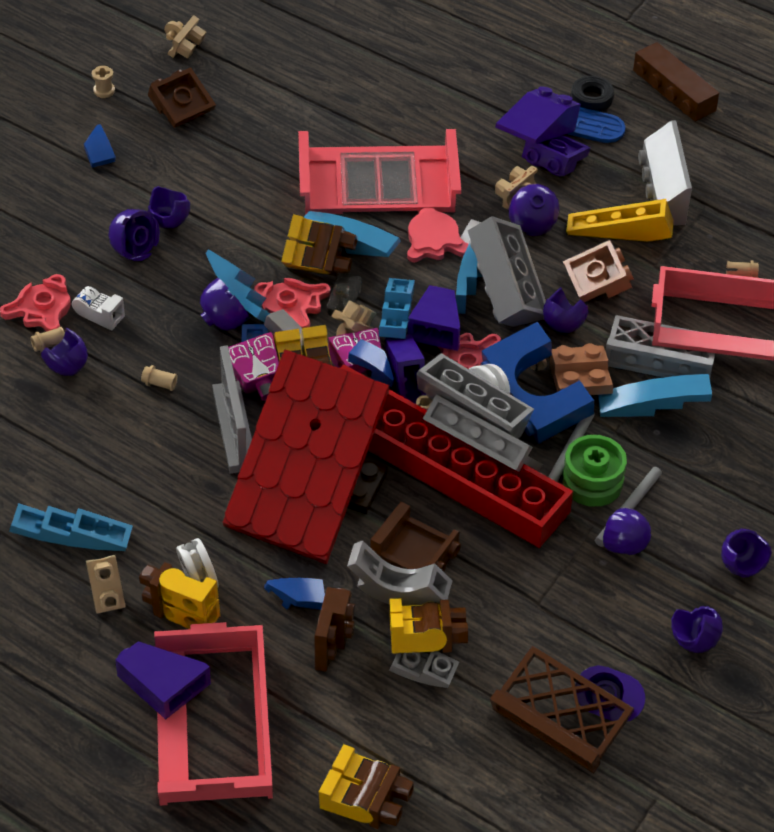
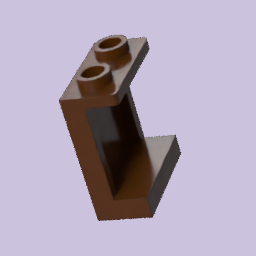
(413, 544)

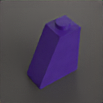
(436, 319)
(405, 362)
(162, 676)

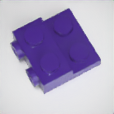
(556, 155)

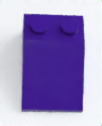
(540, 116)

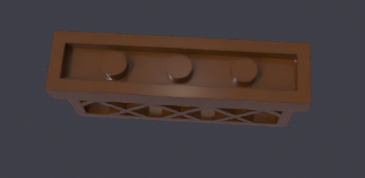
(541, 724)

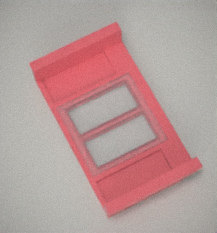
(379, 177)

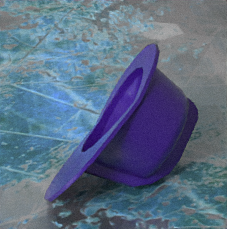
(616, 683)

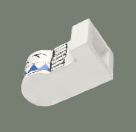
(99, 307)

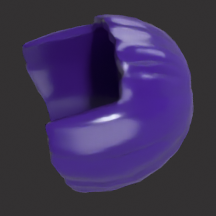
(168, 207)
(563, 316)
(67, 356)
(627, 532)
(745, 553)
(698, 629)

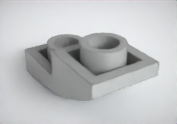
(425, 668)

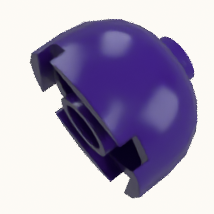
(534, 209)
(134, 234)
(222, 307)

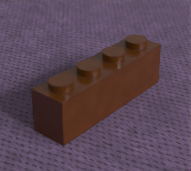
(676, 81)

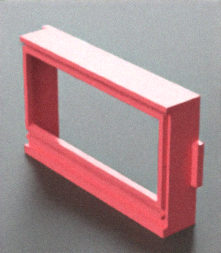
(712, 288)
(172, 732)

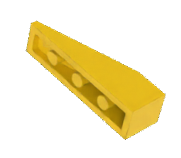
(628, 222)

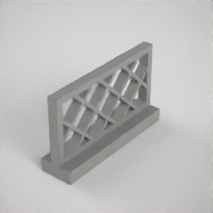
(652, 359)
(231, 414)
(480, 434)

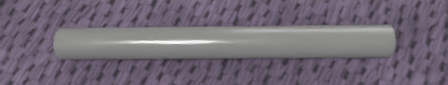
(578, 432)
(636, 496)

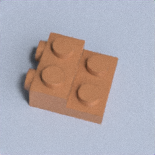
(599, 272)
(584, 364)

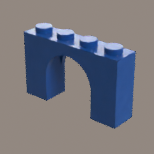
(551, 412)

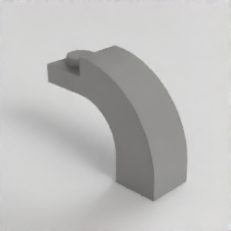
(390, 582)

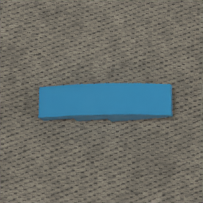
(371, 239)
(467, 279)
(238, 284)
(396, 308)
(652, 394)
(70, 529)

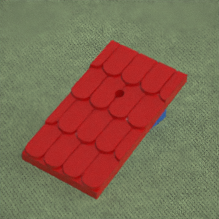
(305, 456)

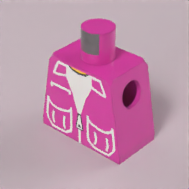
(342, 344)
(255, 363)

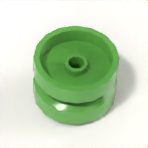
(594, 470)

